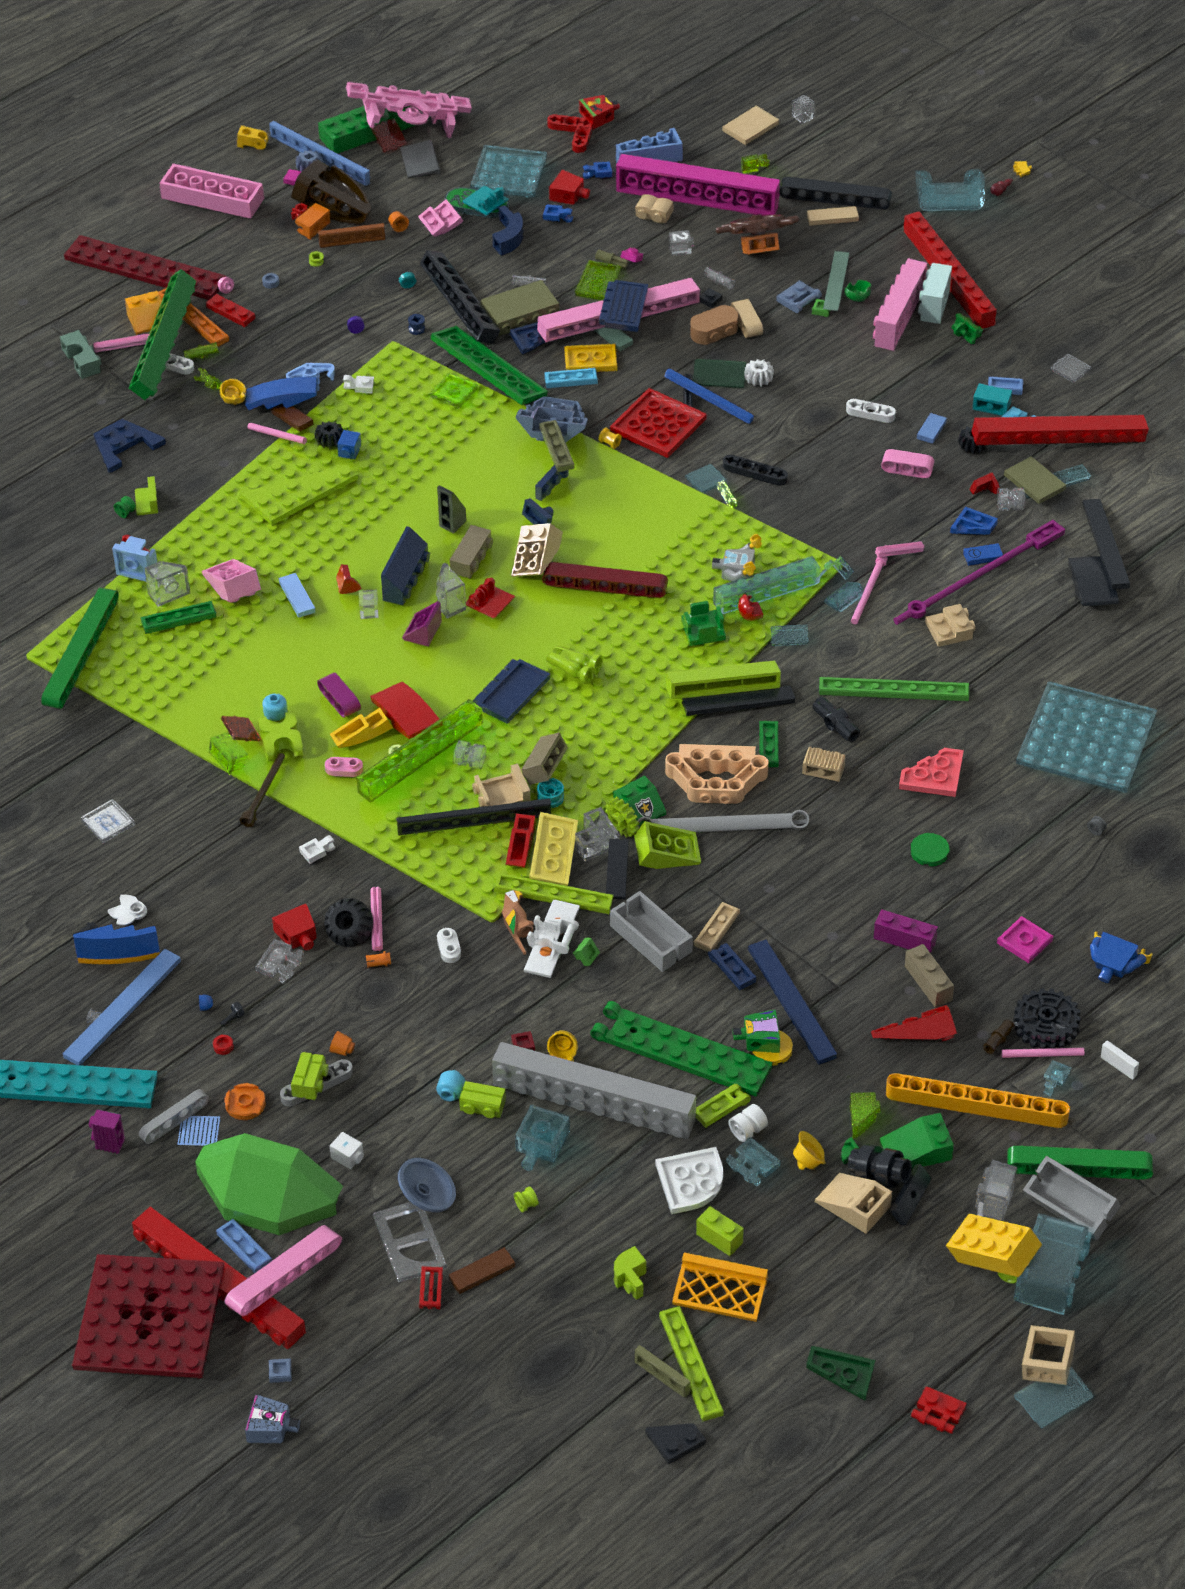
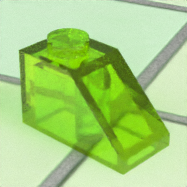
(863, 1111)

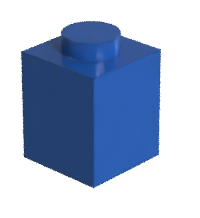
(349, 444)

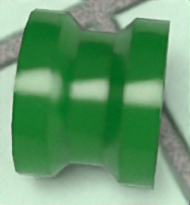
(124, 507)

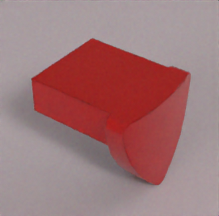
(987, 481)
(345, 582)

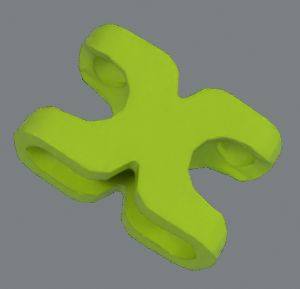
(280, 736)

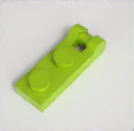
(721, 1105)

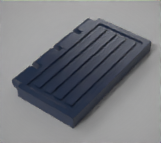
(623, 305)
(511, 690)

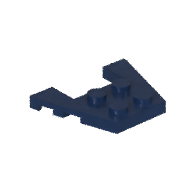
(120, 437)

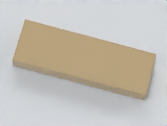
(832, 215)
(716, 927)

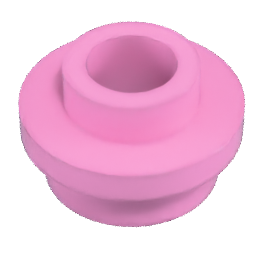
(225, 285)

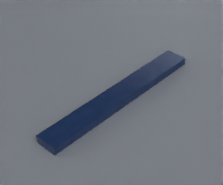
(792, 1002)

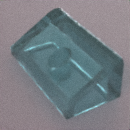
(844, 596)

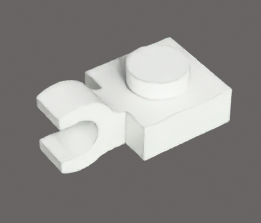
(361, 384)
(315, 850)

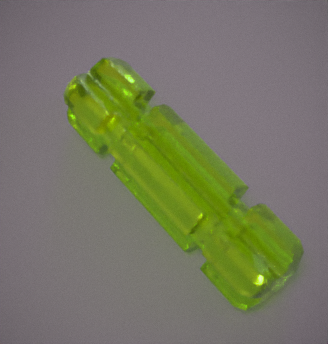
(727, 493)

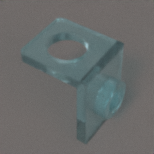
(837, 564)

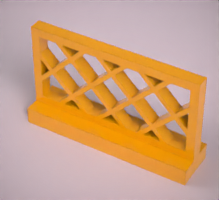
(728, 1271)

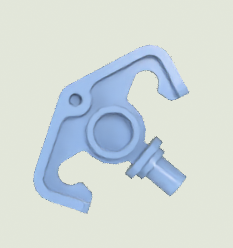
(312, 370)

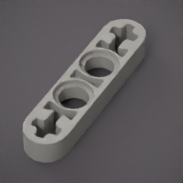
(334, 1068)
(173, 1116)

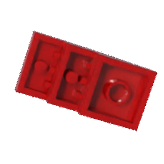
(405, 709)

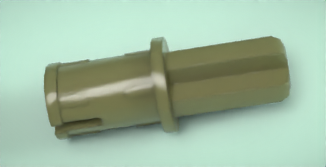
(611, 258)

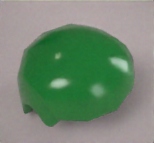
(859, 291)

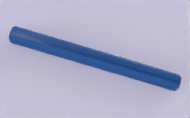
(709, 396)

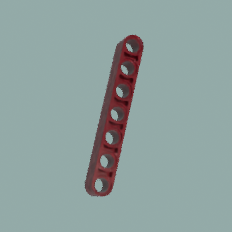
(605, 580)

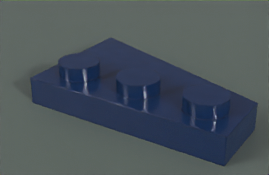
(527, 337)

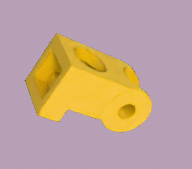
(252, 137)

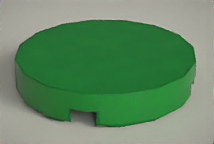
(929, 849)

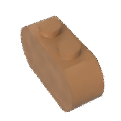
(714, 324)

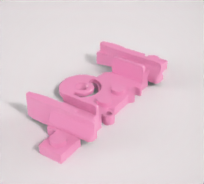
(431, 104)

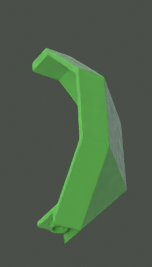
(266, 1184)

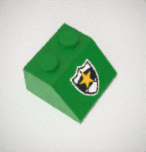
(643, 799)

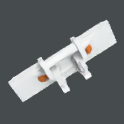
(545, 938)

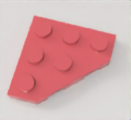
(934, 774)

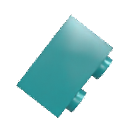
(992, 399)

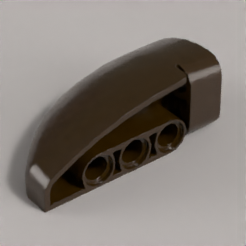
(332, 190)

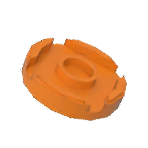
(245, 1101)

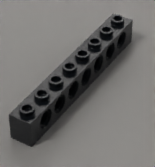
(460, 297)

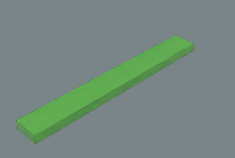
(894, 689)

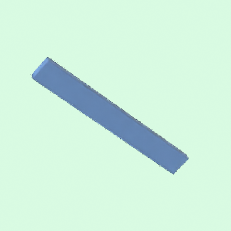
(329, 157)
(121, 1007)

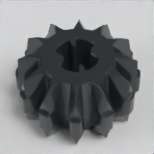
(328, 434)
(967, 441)

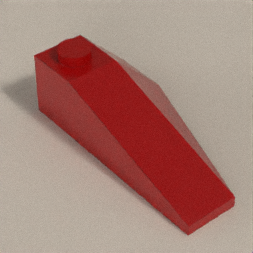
(932, 1025)

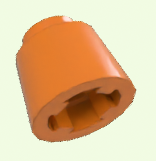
(398, 221)
(341, 1044)

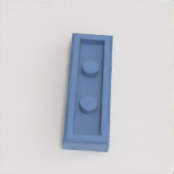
(243, 1245)

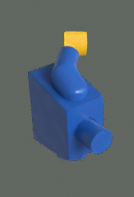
(1116, 956)

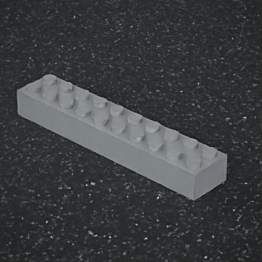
(594, 1090)

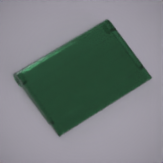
(719, 373)

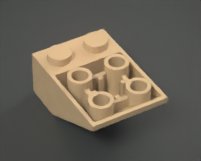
(536, 549)
(856, 1200)

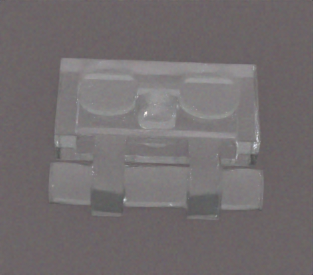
(273, 960)

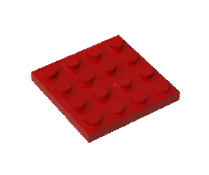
(658, 422)

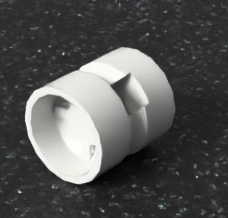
(749, 1121)

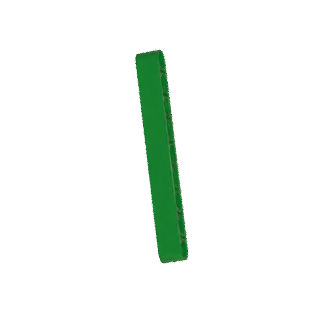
(80, 648)

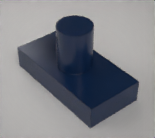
(537, 514)

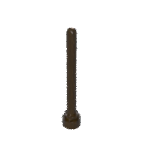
(249, 817)

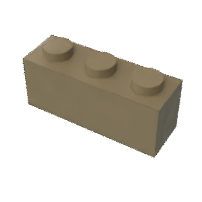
(471, 551)
(544, 758)
(929, 975)

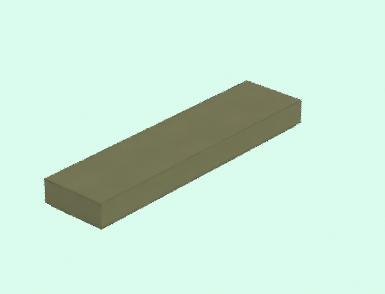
(556, 445)

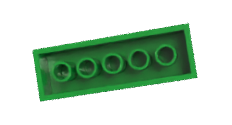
(352, 129)

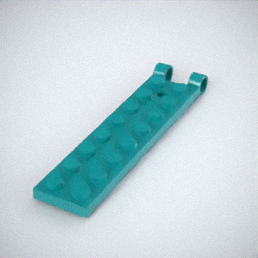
(77, 1084)

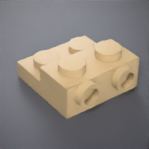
(951, 625)

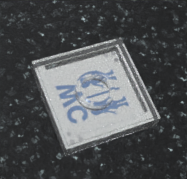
(107, 821)

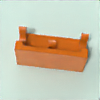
(313, 220)

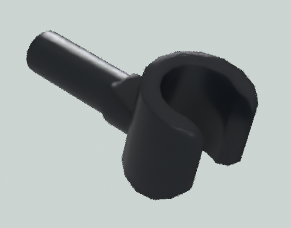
(237, 1011)

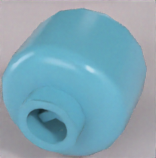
(274, 707)
(450, 1085)

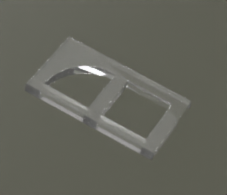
(404, 1267)

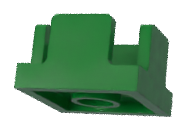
(703, 625)

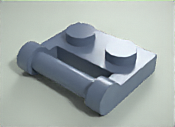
(794, 296)

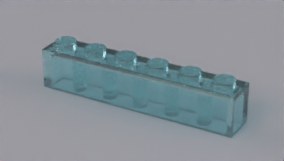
(768, 584)

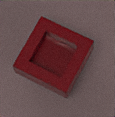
(523, 1040)

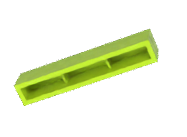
(723, 679)

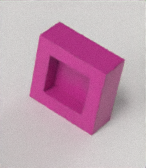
(632, 255)

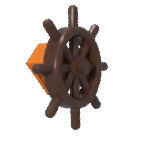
(758, 225)

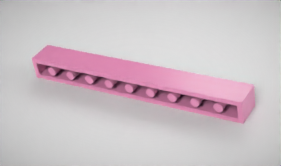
(586, 317)

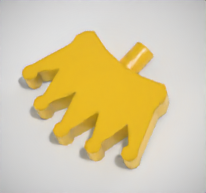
(1021, 168)

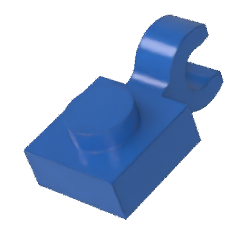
(599, 169)
(555, 212)

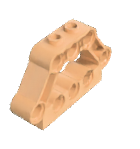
(737, 760)

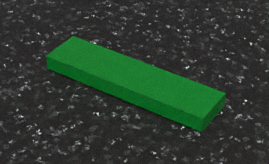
(178, 617)

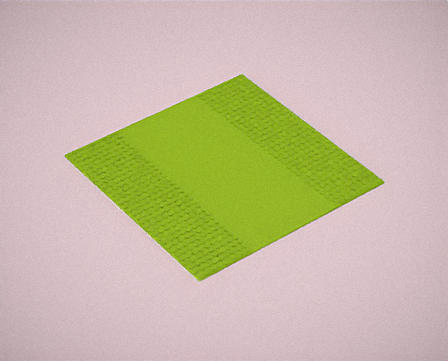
(610, 517)

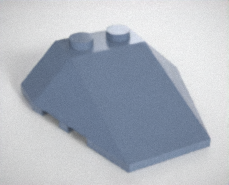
(545, 409)

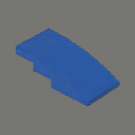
(285, 391)

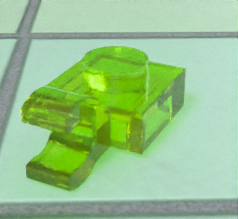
(753, 162)
(210, 381)

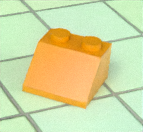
(143, 311)

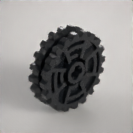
(1047, 1019)

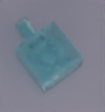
(541, 1135)

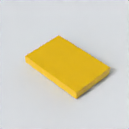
(591, 356)

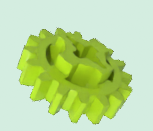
(622, 817)

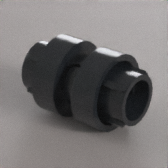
(880, 1165)

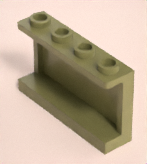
(520, 306)

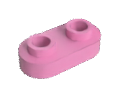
(344, 766)

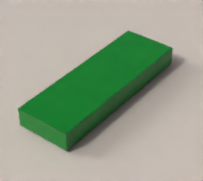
(769, 742)

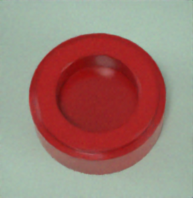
(223, 1044)

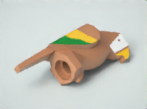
(516, 918)

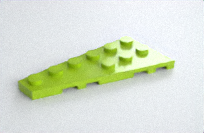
(287, 497)

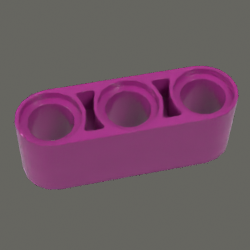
(339, 695)

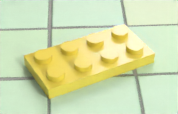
(553, 849)

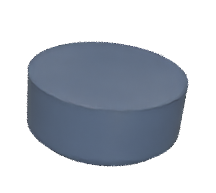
(270, 280)

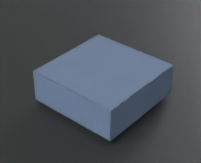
(280, 1370)

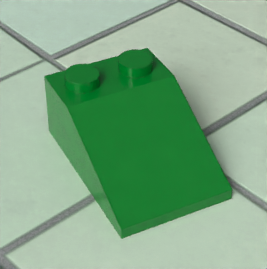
(922, 1141)

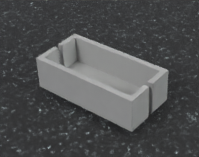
(651, 931)
(1071, 1197)

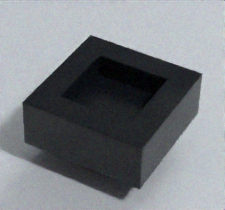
(710, 298)

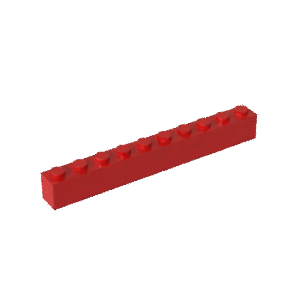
(962, 285)
(1059, 429)
(174, 1243)

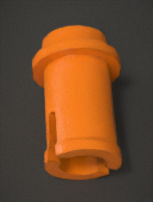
(380, 959)

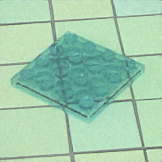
(510, 168)

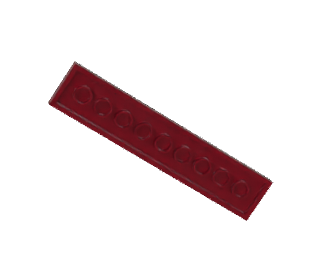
(139, 265)

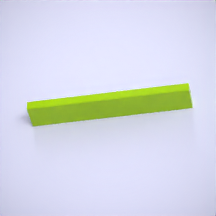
(548, 892)
(691, 1363)

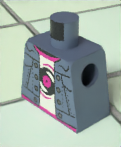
(269, 1421)

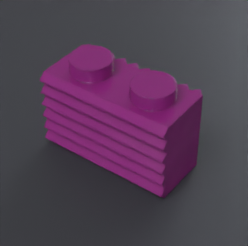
(107, 1131)

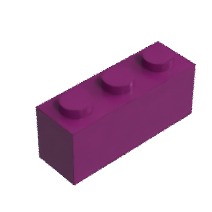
(904, 931)

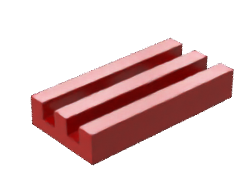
(430, 1303)

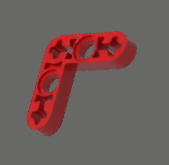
(579, 125)

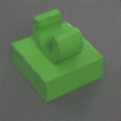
(586, 952)

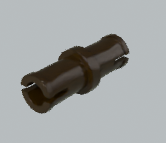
(998, 1036)

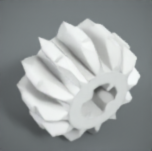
(759, 372)

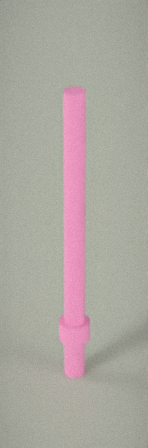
(880, 562)

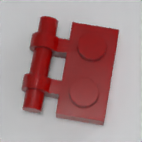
(940, 1405)

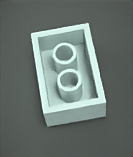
(935, 293)

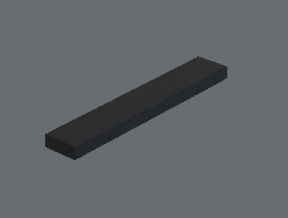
(738, 700)

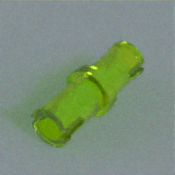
(201, 351)

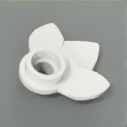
(128, 911)

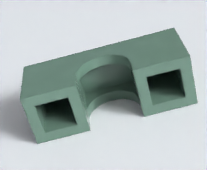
(77, 347)

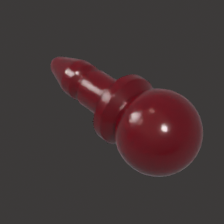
(999, 187)

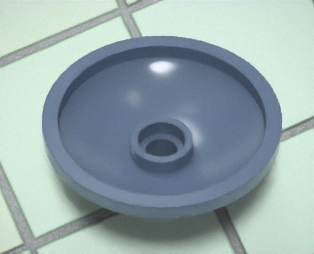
(426, 1185)

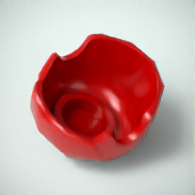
(749, 610)

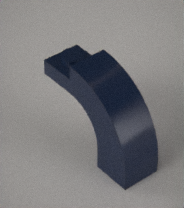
(512, 236)

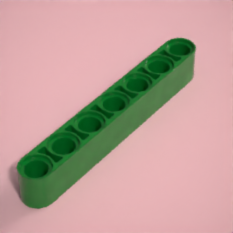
(1084, 1162)

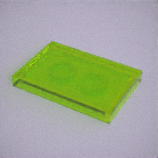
(595, 279)

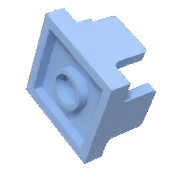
(131, 559)

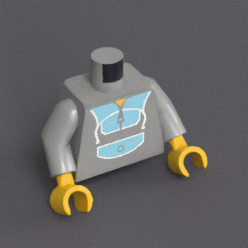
(738, 562)

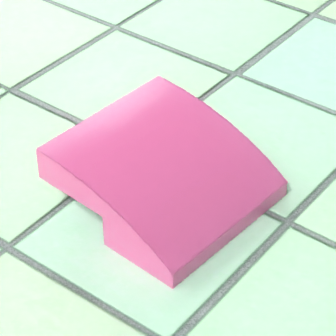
(440, 219)

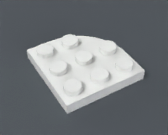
(690, 1179)

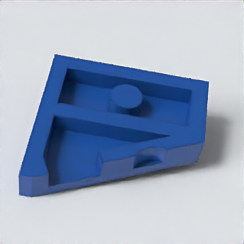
(973, 522)

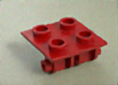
(489, 599)

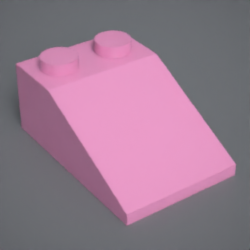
(233, 580)

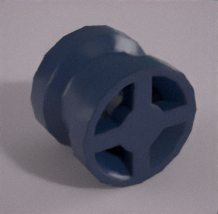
(416, 324)

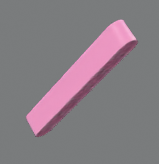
(283, 1270)

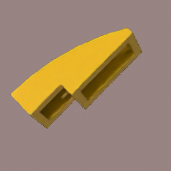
(361, 729)

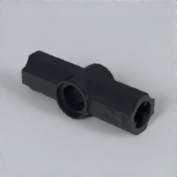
(836, 719)

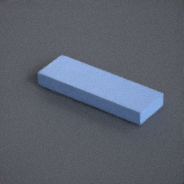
(296, 595)

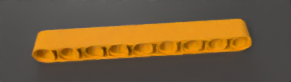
(977, 1100)

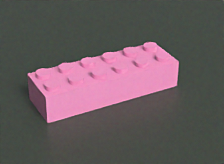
(211, 191)
(899, 304)

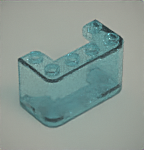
(1051, 1272)

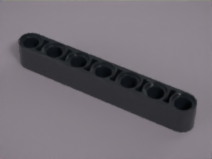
(835, 193)

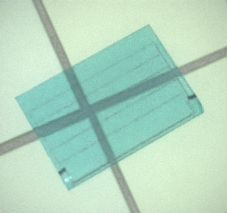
(1051, 1401)

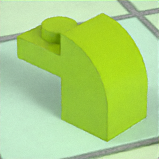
(627, 1269)

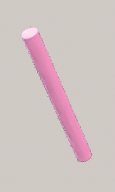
(277, 433)
(1050, 1052)

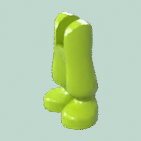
(576, 663)

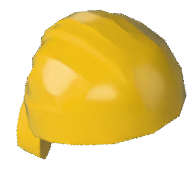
(233, 391)
(562, 1045)

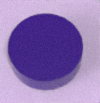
(355, 324)

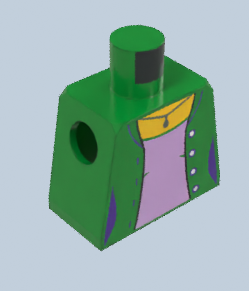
(760, 1032)

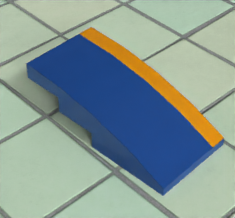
(116, 946)

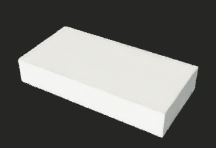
(1119, 1060)

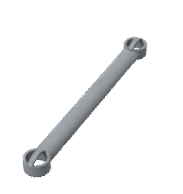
(733, 823)

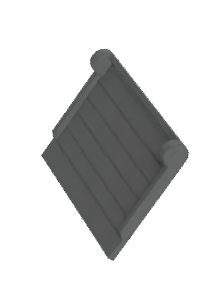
(420, 159)

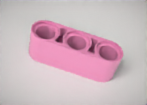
(907, 463)

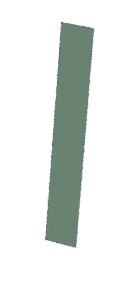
(836, 281)

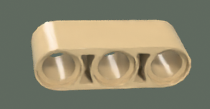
(748, 318)

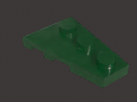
(842, 1369)

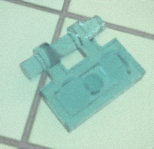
(757, 1157)

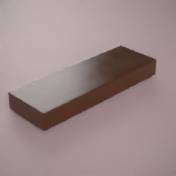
(292, 417)
(481, 1270)

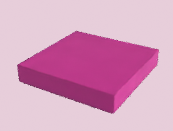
(1025, 939)

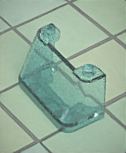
(950, 196)

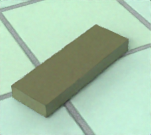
(662, 1371)

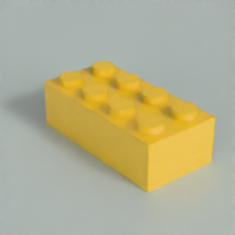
(994, 1245)

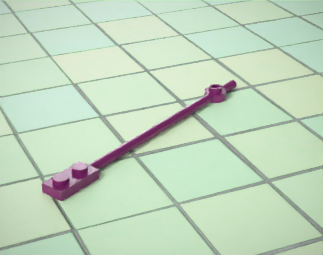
(1036, 538)

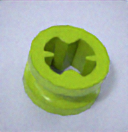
(316, 258)

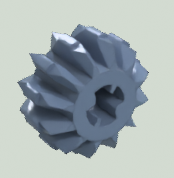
(306, 158)

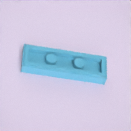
(571, 378)

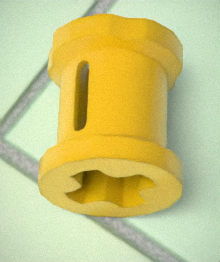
(609, 438)

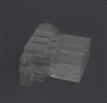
(92, 1015)

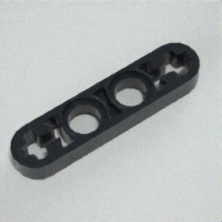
(779, 476)

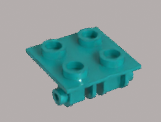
(486, 200)

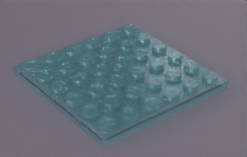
(1086, 736)

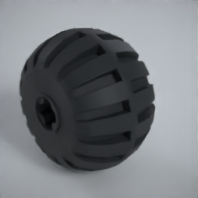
(337, 921)

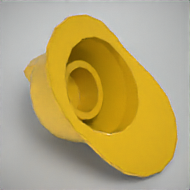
(808, 1152)

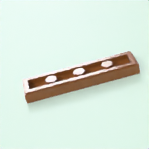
(351, 235)

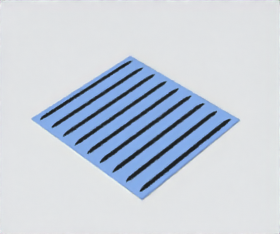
(199, 1130)

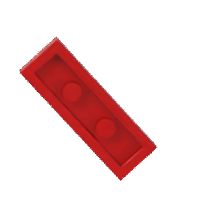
(230, 310)

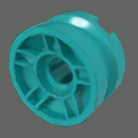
(551, 789)

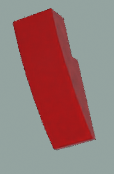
(521, 840)

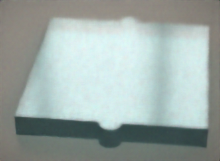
(705, 478)

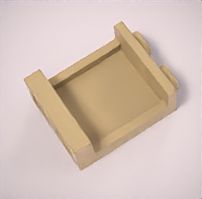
(502, 789)

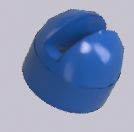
(205, 1002)

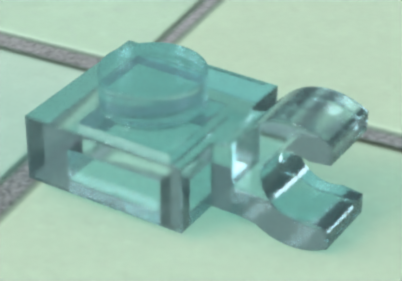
(1055, 1075)

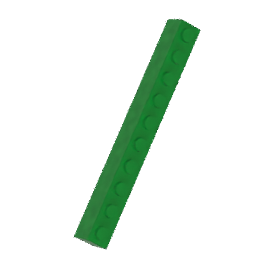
(162, 335)

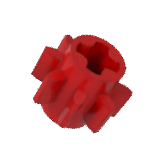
(298, 210)

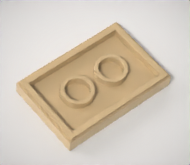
(750, 125)

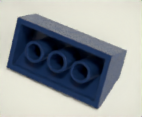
(404, 567)

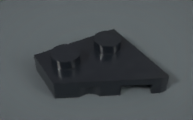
(675, 1440)

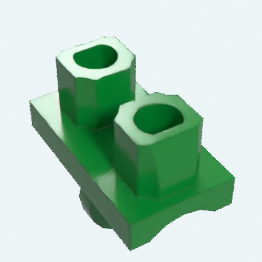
(964, 327)

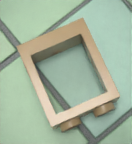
(1056, 1371)

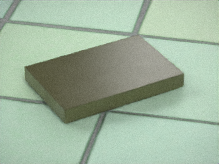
(1035, 479)

